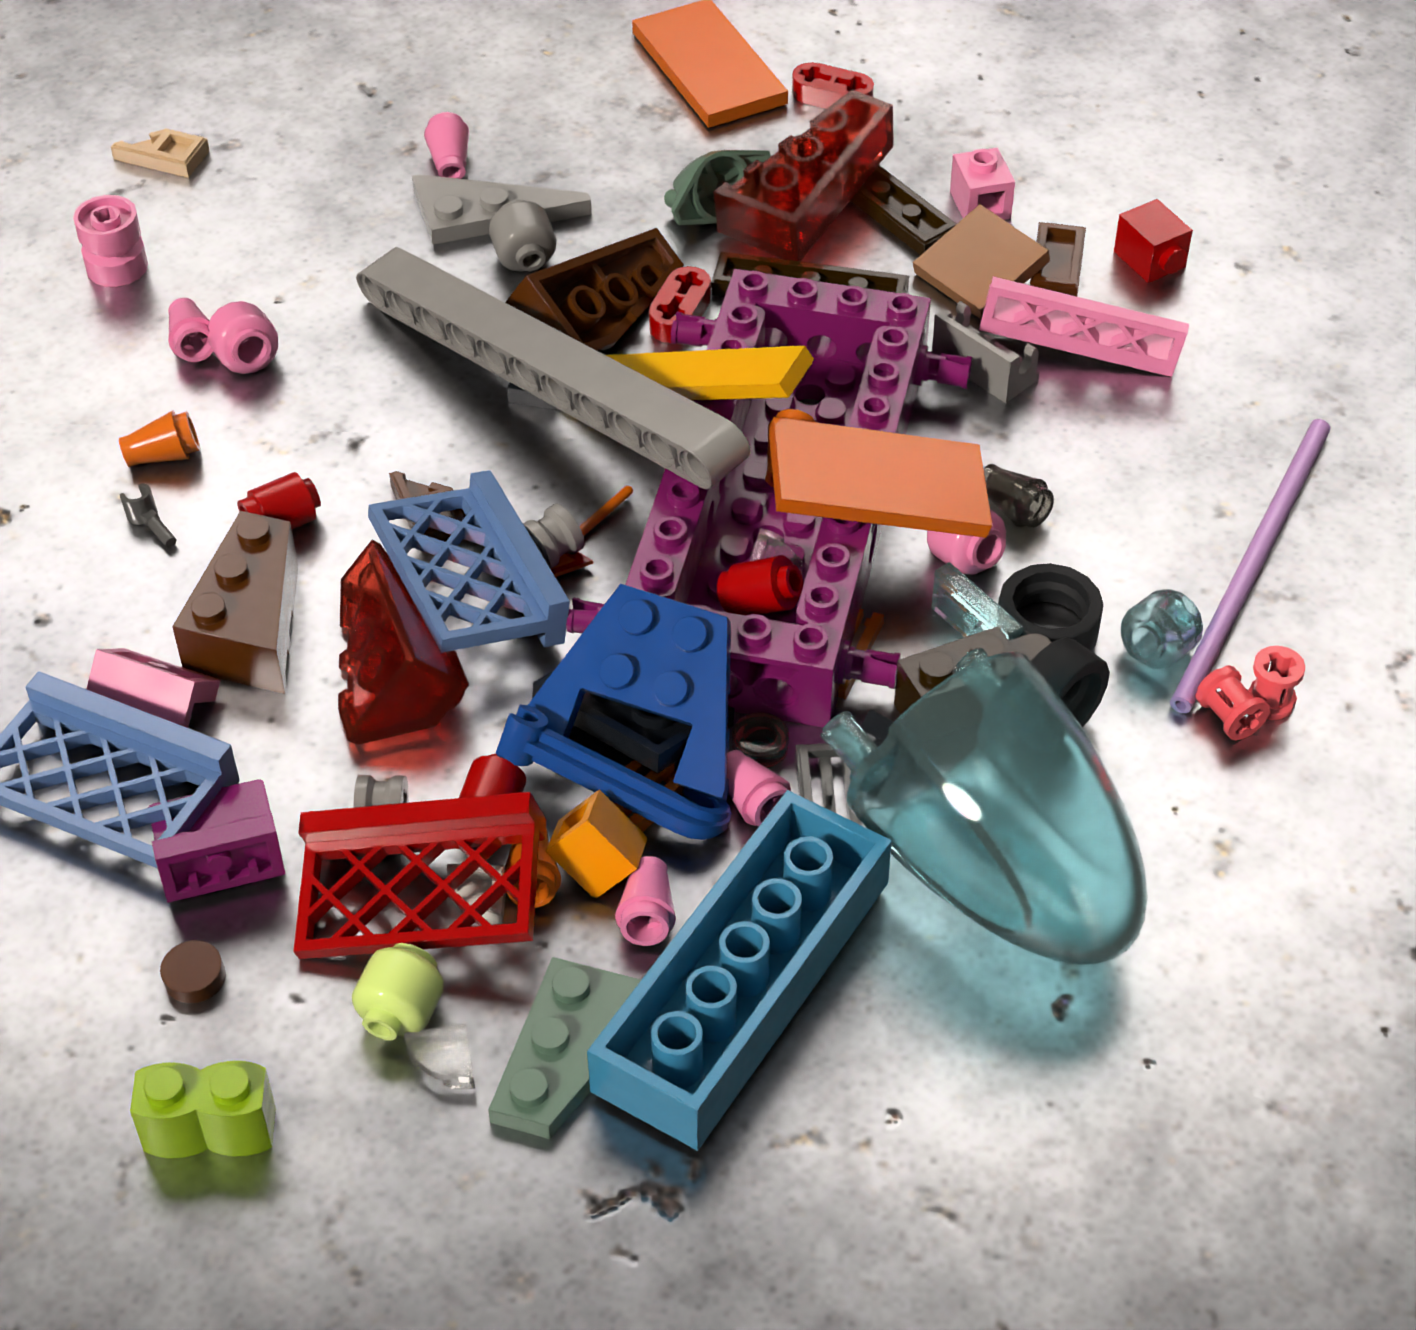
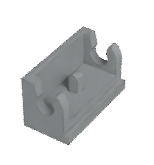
(993, 365)

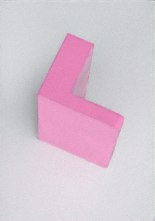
(150, 684)

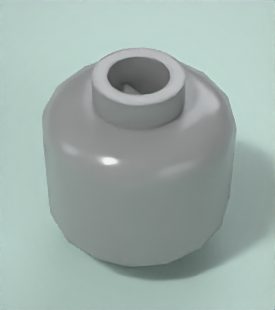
(522, 236)

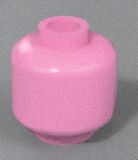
(242, 337)
(970, 553)

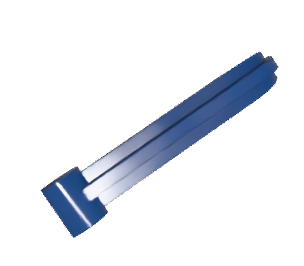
(529, 741)

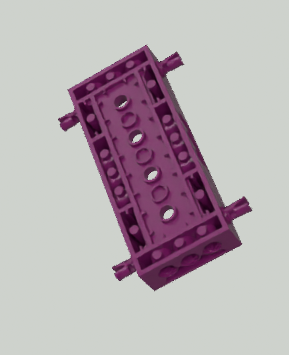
(866, 376)

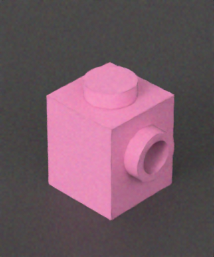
(983, 180)

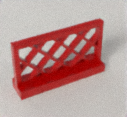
(426, 829)

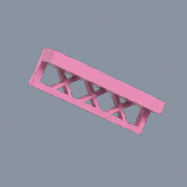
(1083, 326)

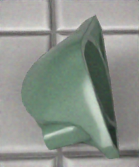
(694, 186)

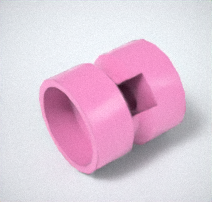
(110, 240)

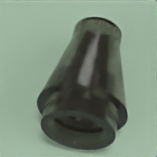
(1019, 496)

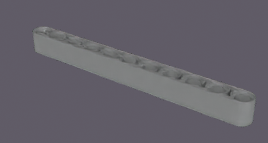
(556, 368)

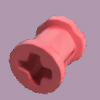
(1284, 674)
(1232, 714)

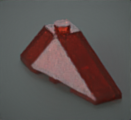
(392, 662)

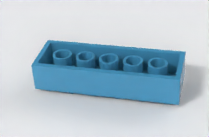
(739, 969)

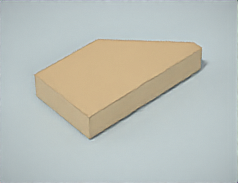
(165, 152)

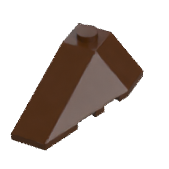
(600, 291)

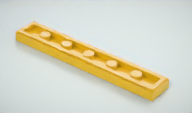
(724, 372)

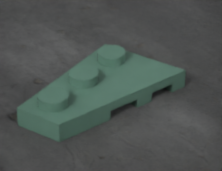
(550, 1059)

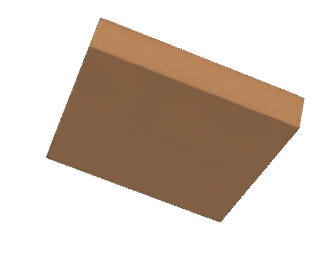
(974, 253)

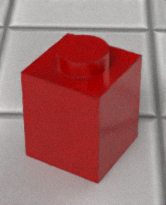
(1152, 240)

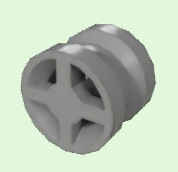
(555, 534)
(372, 792)

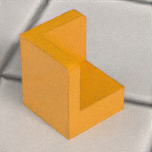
(597, 844)

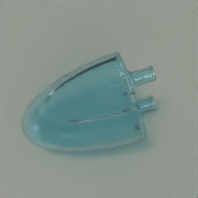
(1003, 810)

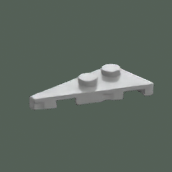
(465, 207)

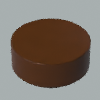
(192, 971)

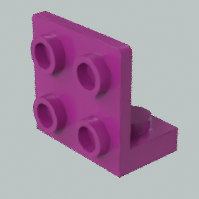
(224, 848)

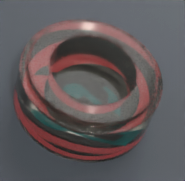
(761, 738)

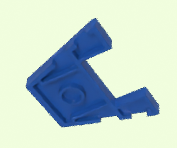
(659, 661)

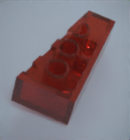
(810, 179)

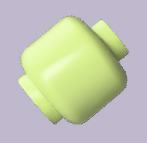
(397, 991)

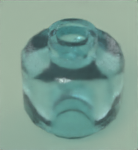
(1161, 628)

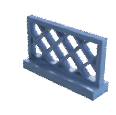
(507, 554)
(132, 738)

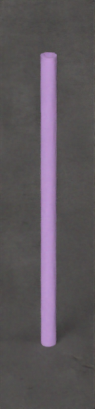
(1249, 567)

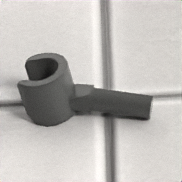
(144, 511)

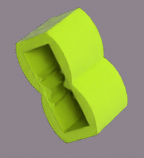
(198, 1110)

